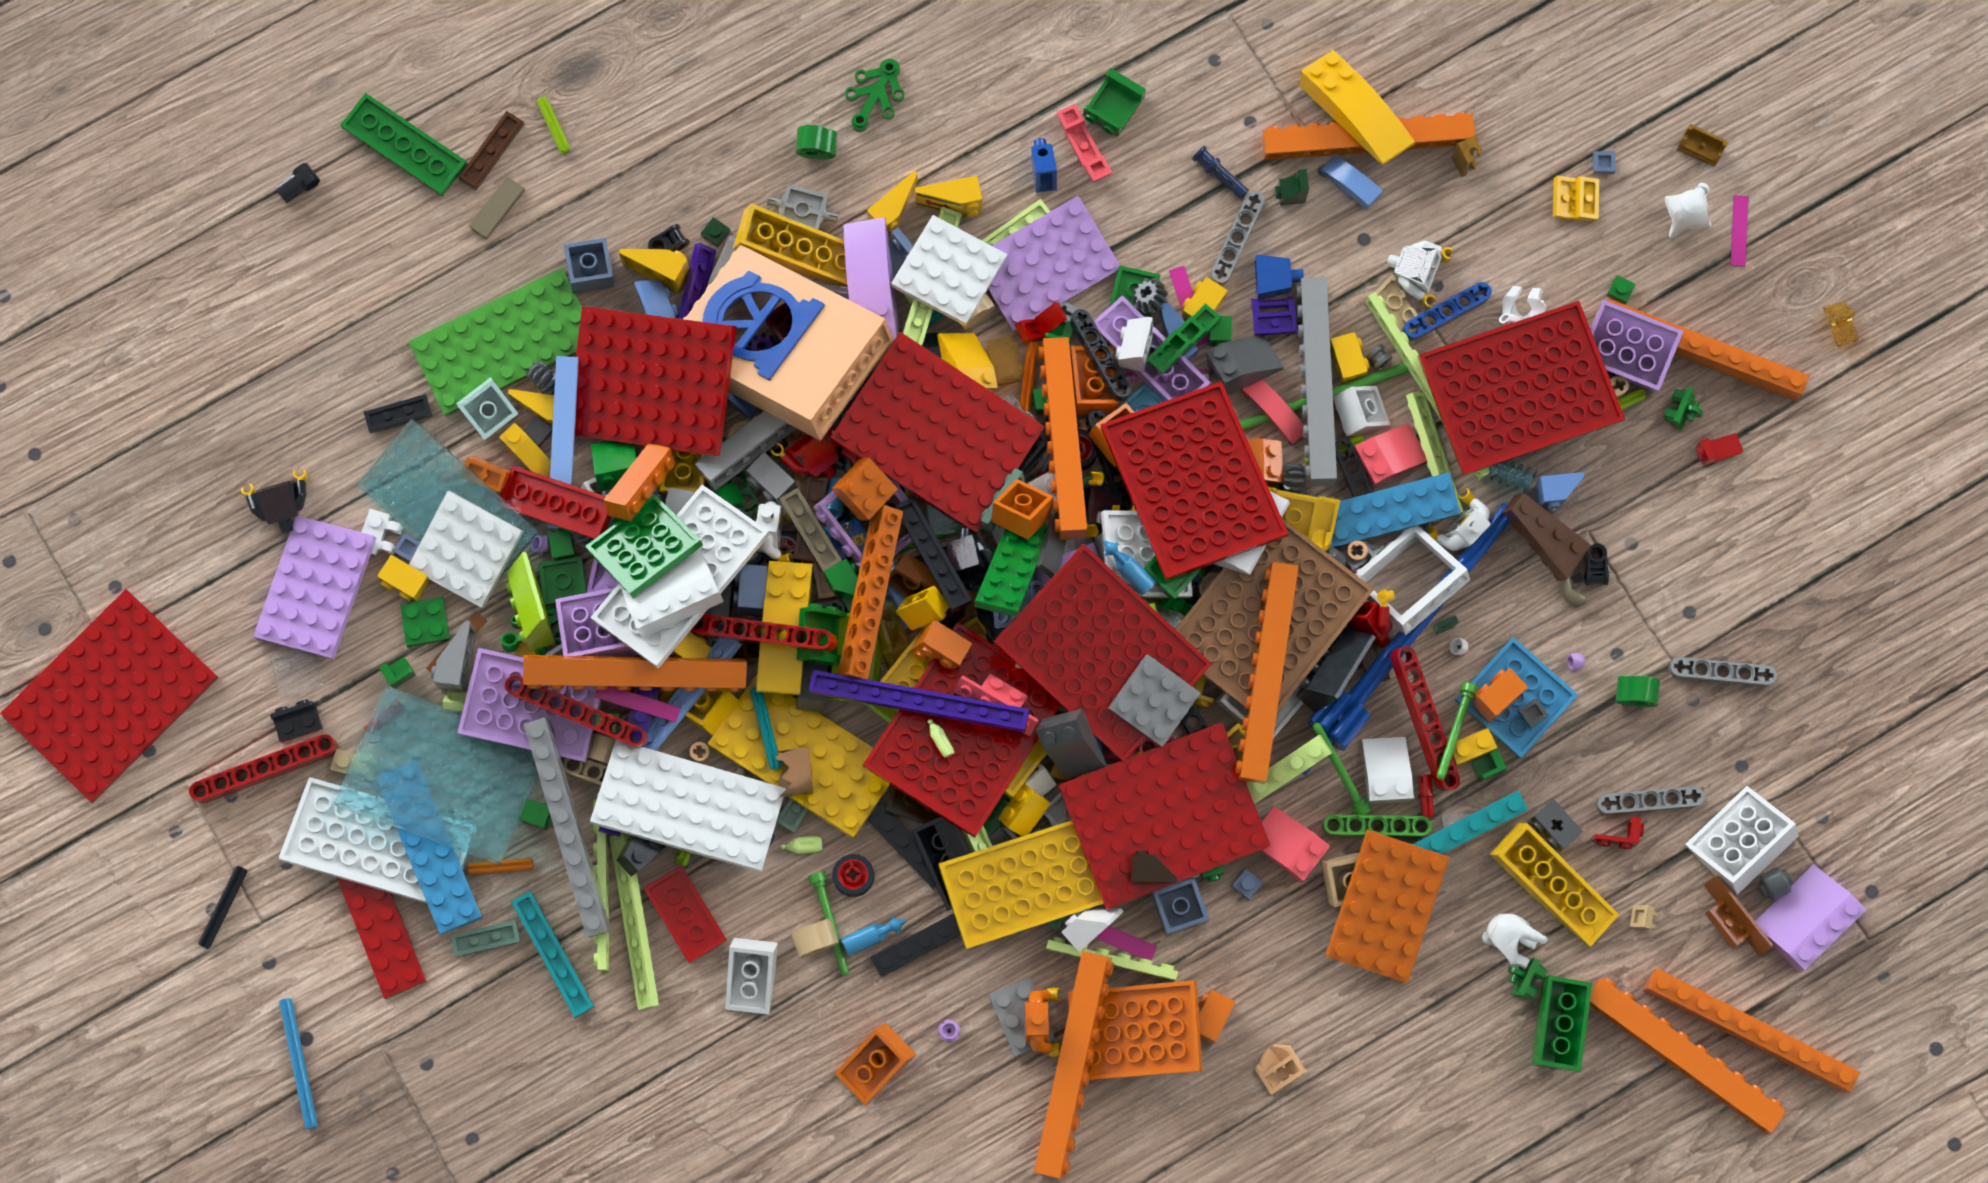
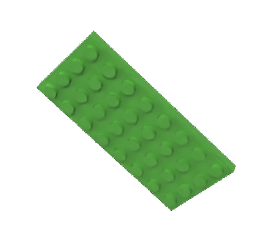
(500, 340)

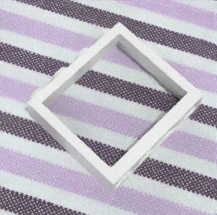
(1432, 599)

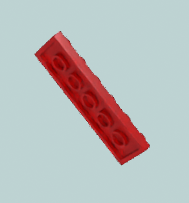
(556, 502)
(383, 938)

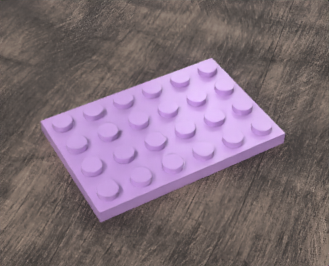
(1050, 262)
(315, 587)
(500, 717)

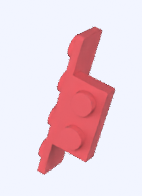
(995, 691)

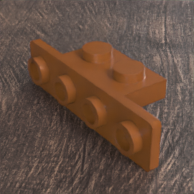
(1733, 919)

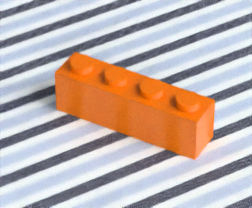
(639, 482)

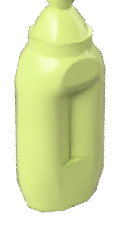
(940, 739)
(804, 845)

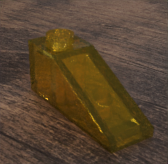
(891, 635)

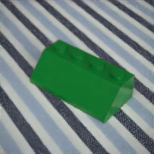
(1561, 1024)

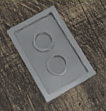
(1010, 1012)

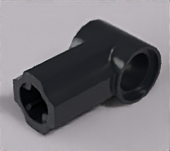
(302, 179)

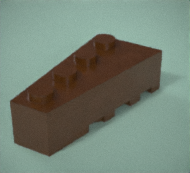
(1549, 537)
(912, 576)

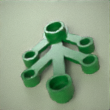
(876, 91)
(511, 641)

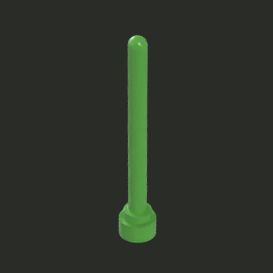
(1467, 692)
(1360, 805)
(818, 881)

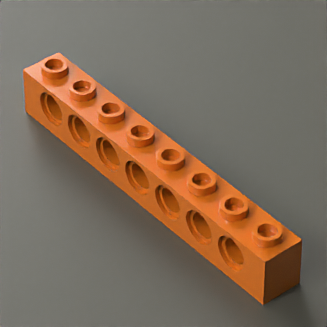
(870, 593)

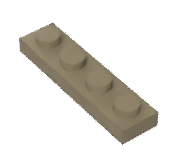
(810, 529)

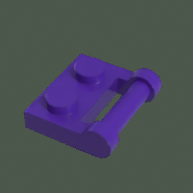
(1274, 322)

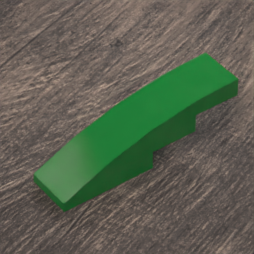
(1184, 339)

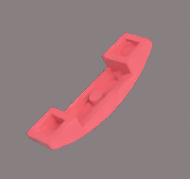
(1083, 144)
(1276, 410)

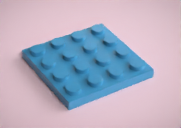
(1541, 683)

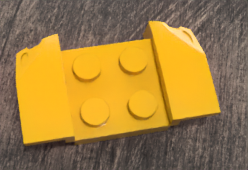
(1311, 516)

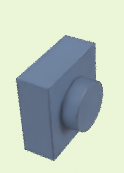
(1604, 162)
(406, 547)
(1247, 884)

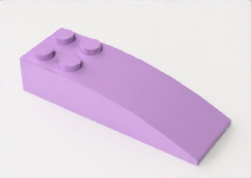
(870, 270)
(1176, 381)

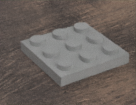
(1154, 700)

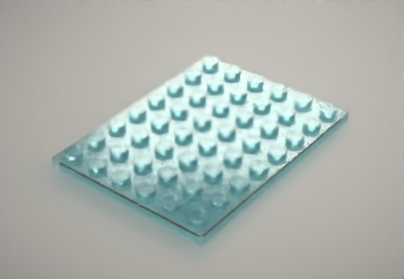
(436, 781)

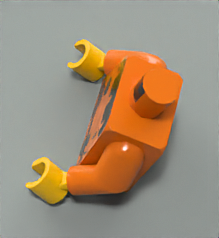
(1037, 1021)

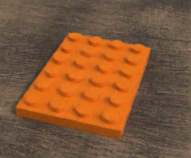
(1387, 906)
(1148, 1031)

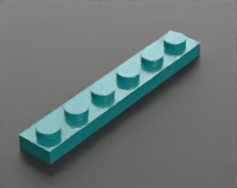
(1474, 824)
(552, 954)

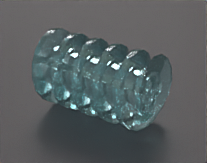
(1513, 475)

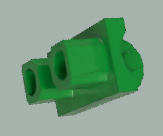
(1686, 400)
(1522, 977)

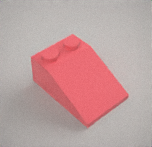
(1390, 455)
(1292, 844)

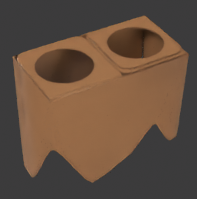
(798, 776)

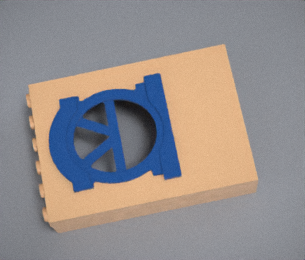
(820, 360)

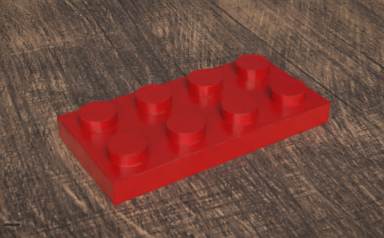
(685, 914)

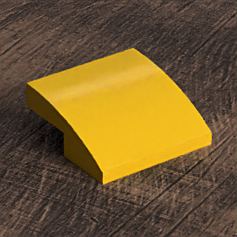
(1576, 198)

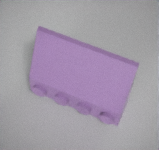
(1634, 345)
(580, 634)
(1809, 917)

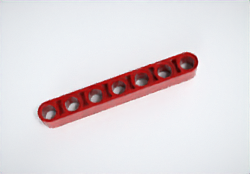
(772, 634)
(1416, 712)
(585, 717)
(252, 768)

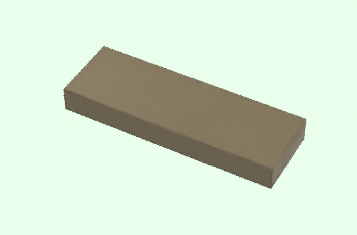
(497, 207)

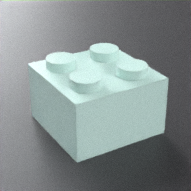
(487, 408)

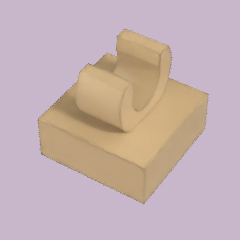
(1642, 917)

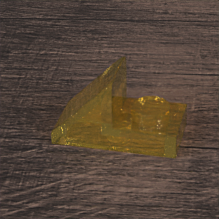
(1841, 324)

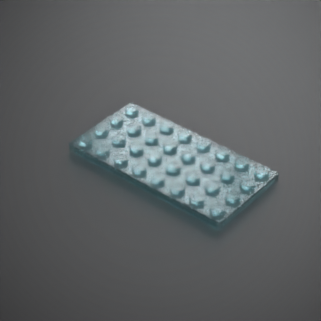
(417, 474)

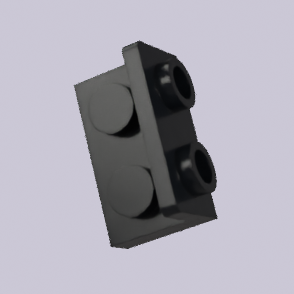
(296, 720)

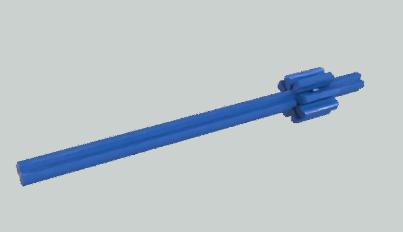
(1346, 715)

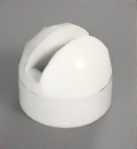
(1459, 642)

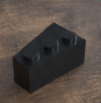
(637, 854)

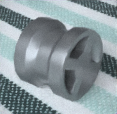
(1379, 357)

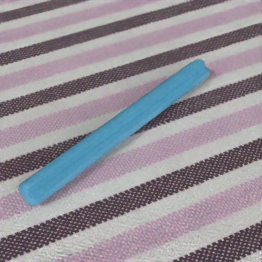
(298, 1063)

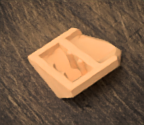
(1279, 1067)

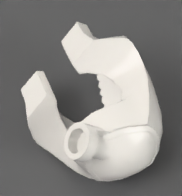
(1688, 210)
(1509, 311)
(1505, 933)

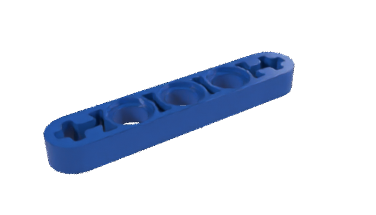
(1452, 303)

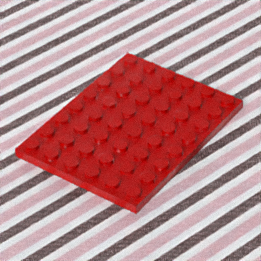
(653, 380)
(1521, 388)
(936, 431)
(1194, 480)
(1088, 638)
(109, 696)
(985, 757)
(1167, 801)

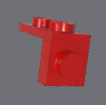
(1045, 322)
(1718, 449)
(1634, 832)

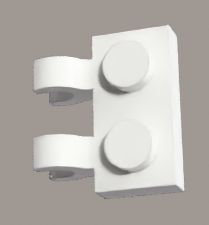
(378, 524)

